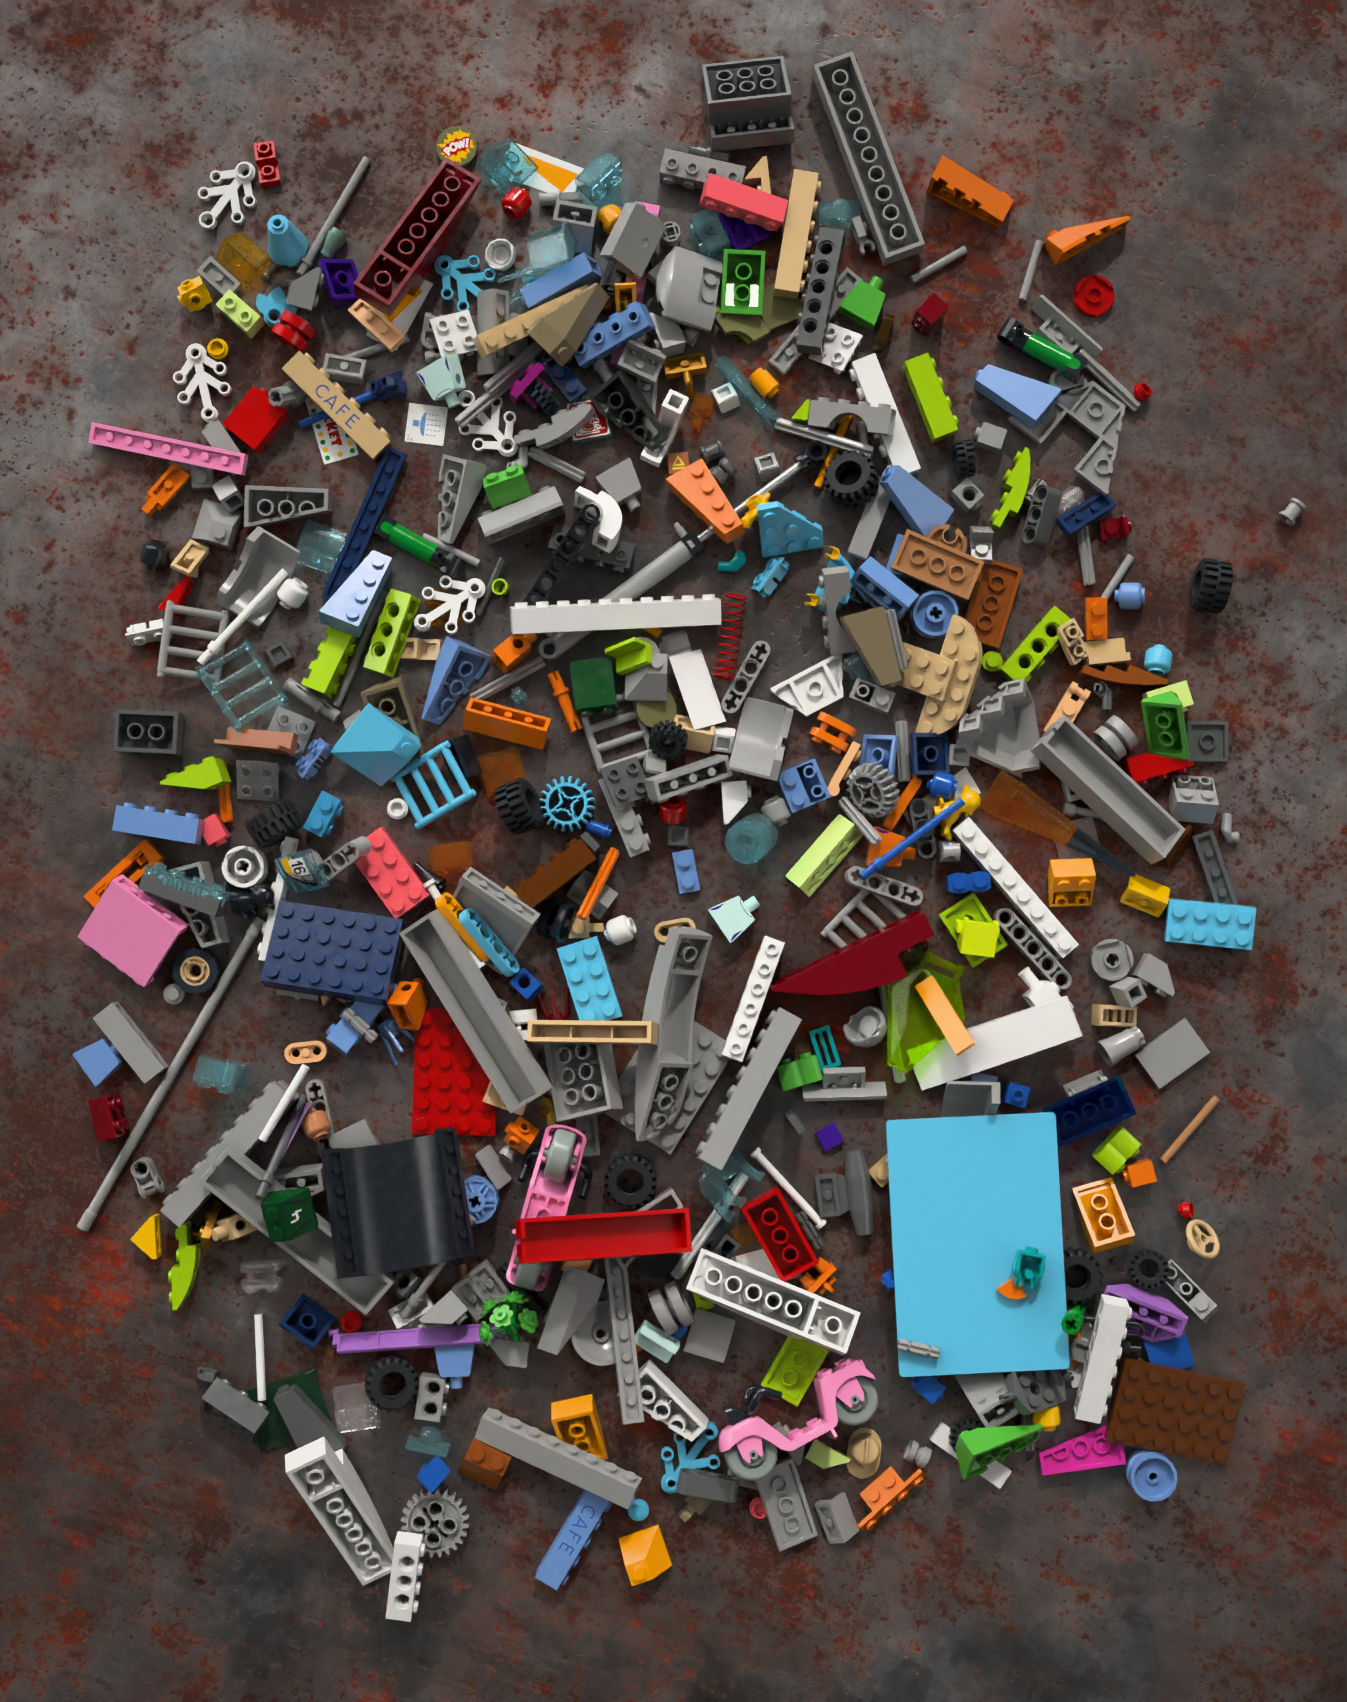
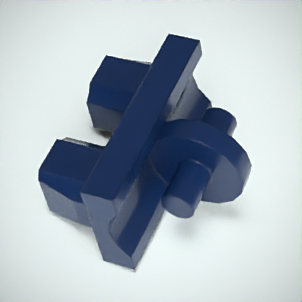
(389, 386)

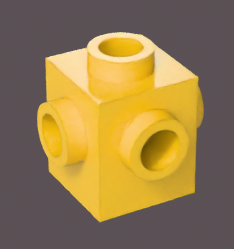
(194, 294)

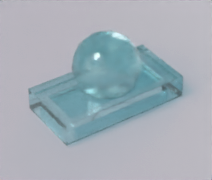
(838, 211)
(428, 1442)

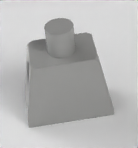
(621, 484)

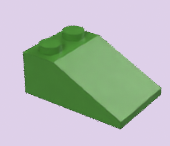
(743, 282)

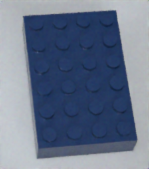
(333, 953)

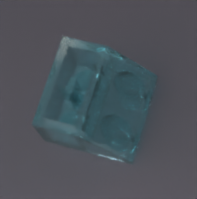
(599, 176)
(551, 248)

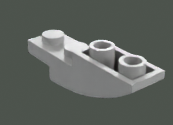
(564, 426)

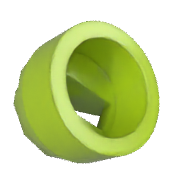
(497, 586)

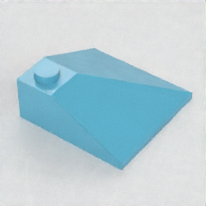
(376, 745)

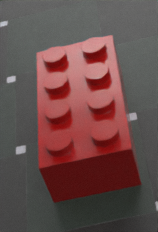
(779, 1234)

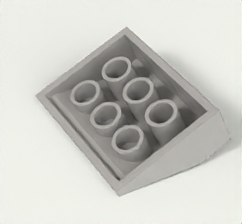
(582, 1080)

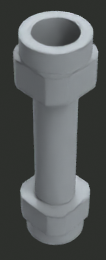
(1071, 809)

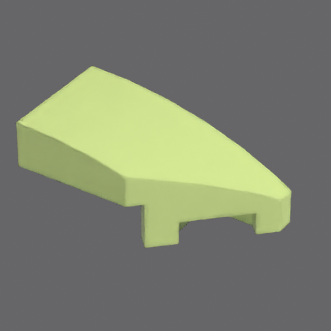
(825, 1456)

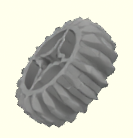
(873, 790)

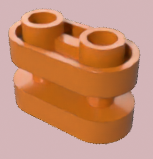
(820, 734)

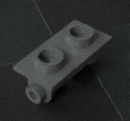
(609, 277)

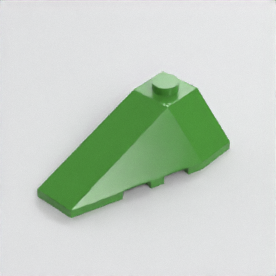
(985, 1445)

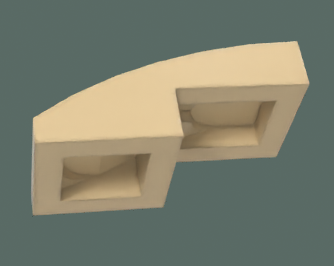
(422, 649)

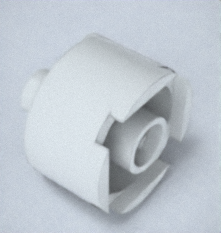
(235, 860)

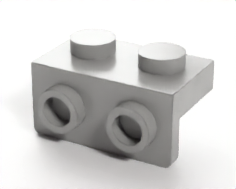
(641, 361)

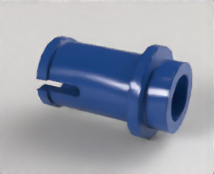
(599, 829)

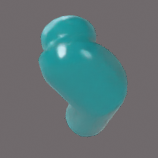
(735, 563)

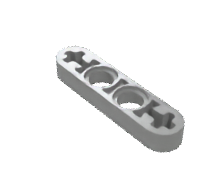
(742, 675)
(882, 890)
(311, 1094)

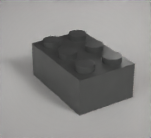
(148, 732)

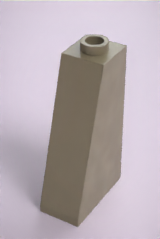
(874, 643)

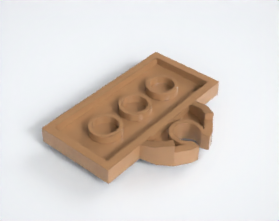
(938, 561)

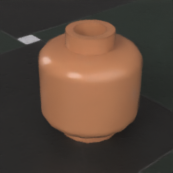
(316, 1124)

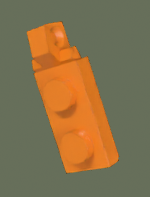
(165, 489)

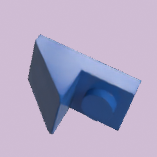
(433, 1473)

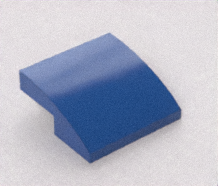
(1170, 1352)

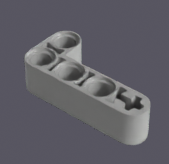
(343, 857)

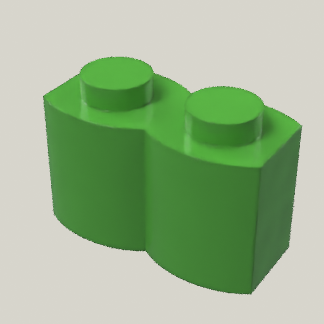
(799, 1071)

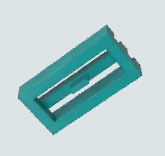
(819, 1030)

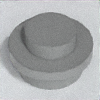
(173, 994)

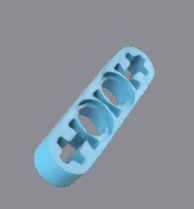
(475, 925)

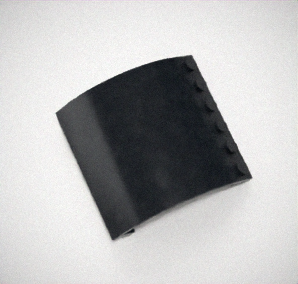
(397, 1205)

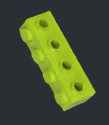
(930, 397)

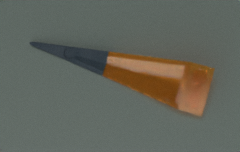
(1023, 807)

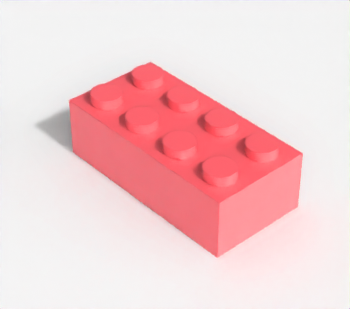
(392, 875)

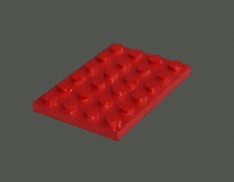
(448, 1081)

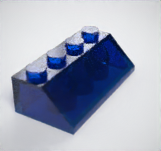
(1091, 1110)

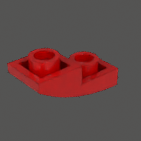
(267, 164)

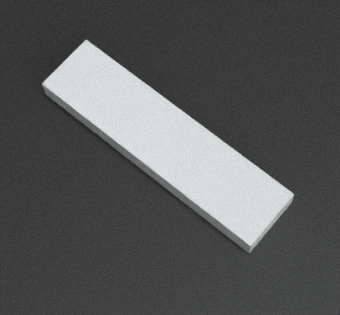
(996, 1473)

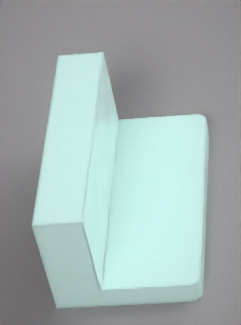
(656, 1341)

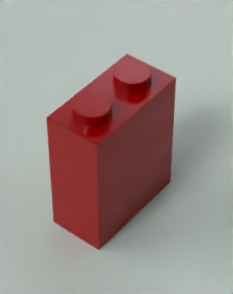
(256, 419)

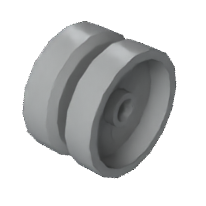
(668, 1309)

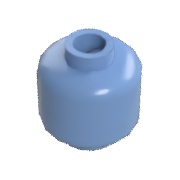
(1130, 595)

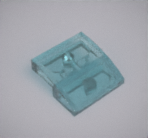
(320, 546)

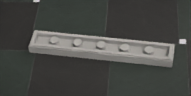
(787, 353)

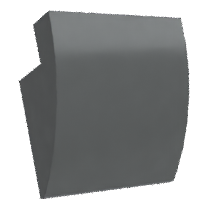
(748, 103)

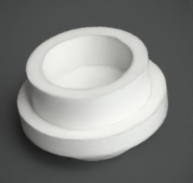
(397, 808)

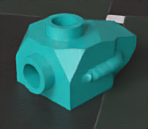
(1028, 1267)

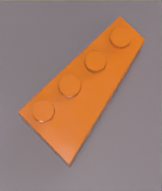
(968, 192)
(703, 495)

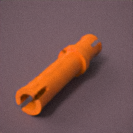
(564, 700)

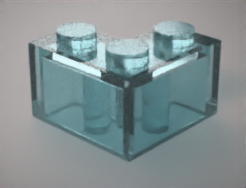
(223, 1074)

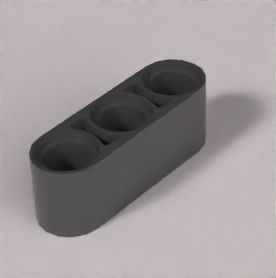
(1041, 516)
(923, 818)
(708, 1485)

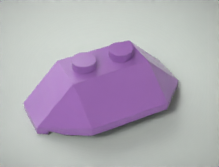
(1157, 1315)

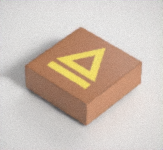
(677, 461)

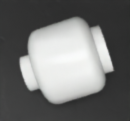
(292, 593)
(620, 930)

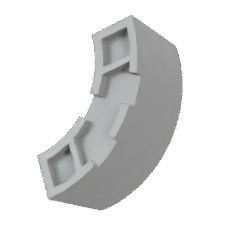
(261, 561)
(759, 738)
(970, 1098)

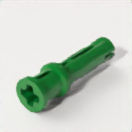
(1075, 1314)

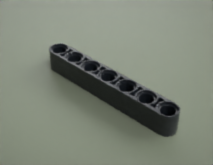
(563, 556)

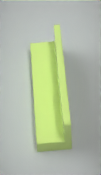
(824, 855)

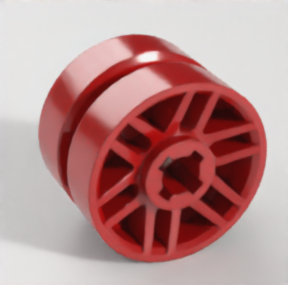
(293, 331)

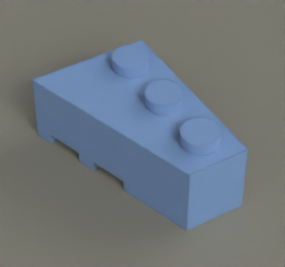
(883, 588)

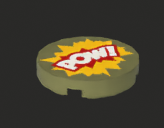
(457, 145)

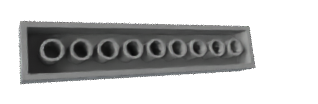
(867, 158)

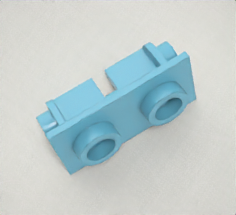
(764, 581)

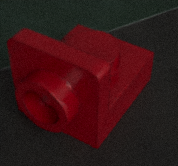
(1114, 528)

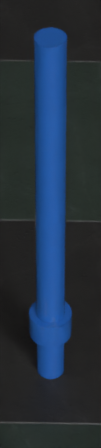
(879, 863)

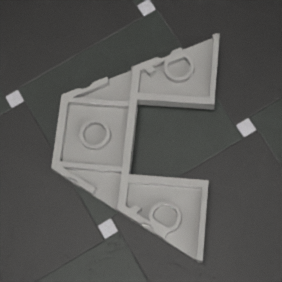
(1096, 413)

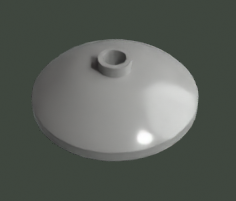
(585, 1340)

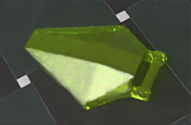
(910, 1024)

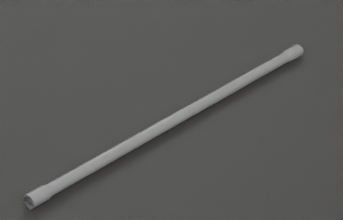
(91, 1212)

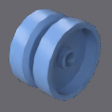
(932, 602)
(1150, 1474)

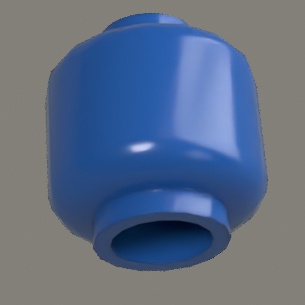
(942, 786)

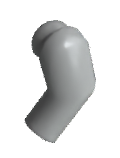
(522, 458)

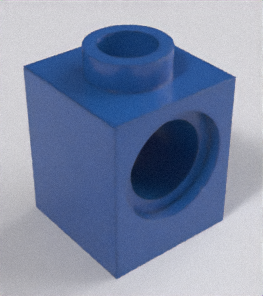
(532, 990)
(1015, 1093)
(929, 1387)

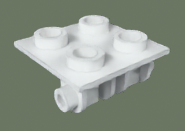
(454, 333)
(838, 348)

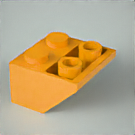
(1071, 882)

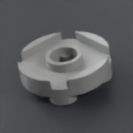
(1121, 965)

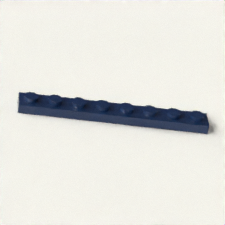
(366, 519)

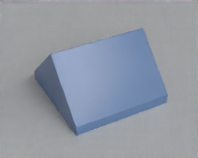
(880, 750)

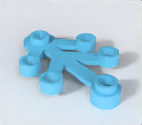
(464, 281)
(687, 1460)

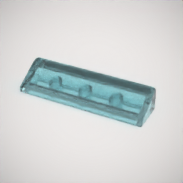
(744, 387)

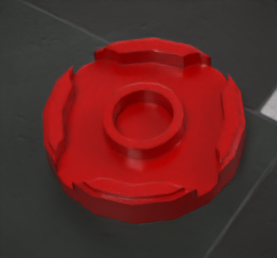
(1093, 296)

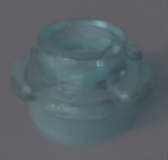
(519, 695)

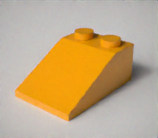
(1102, 1215)
(578, 1424)

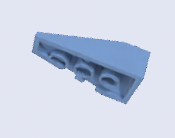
(453, 673)

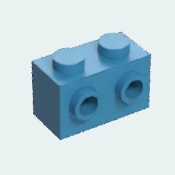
(324, 814)

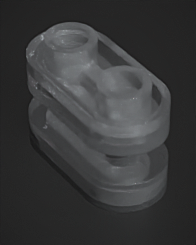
(253, 1284)

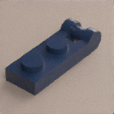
(563, 379)

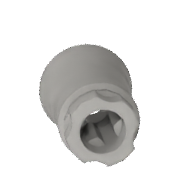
(1120, 1045)

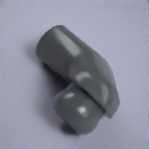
(1105, 694)

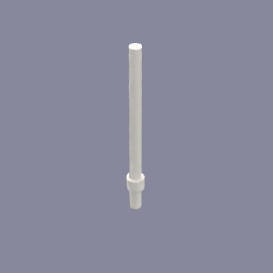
(215, 646)

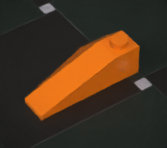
(1073, 240)

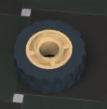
(187, 979)

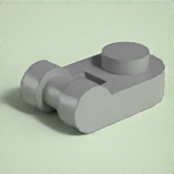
(427, 335)
(1057, 379)

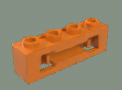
(150, 853)

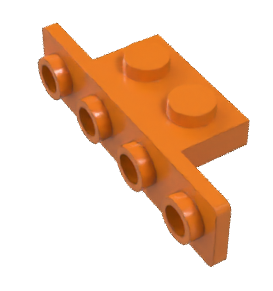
(886, 1492)

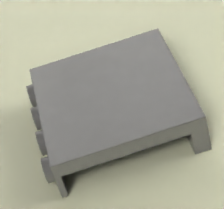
(499, 909)

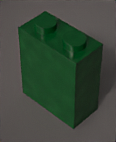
(593, 686)

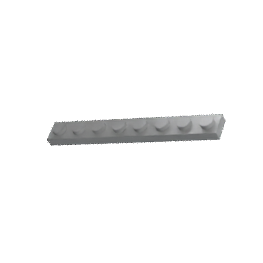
(624, 1343)

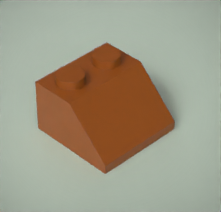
(484, 1463)

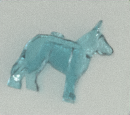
(715, 1188)

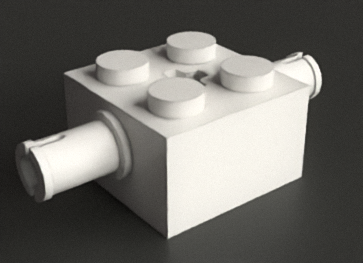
(1039, 991)

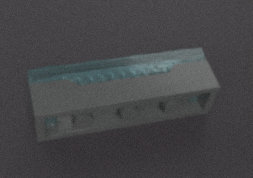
(184, 890)

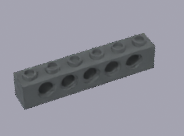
(814, 342)

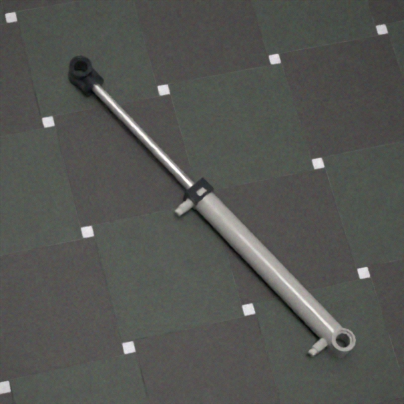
(677, 555)

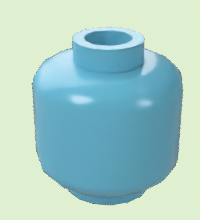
(1158, 660)

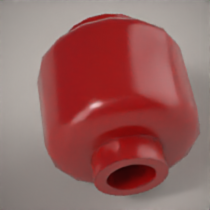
(516, 203)
(673, 810)

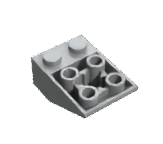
(984, 1393)

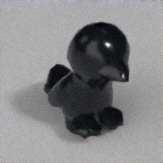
(246, 900)

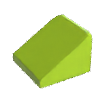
(802, 414)

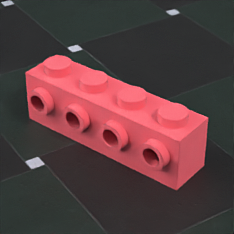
(743, 202)

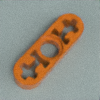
(902, 803)

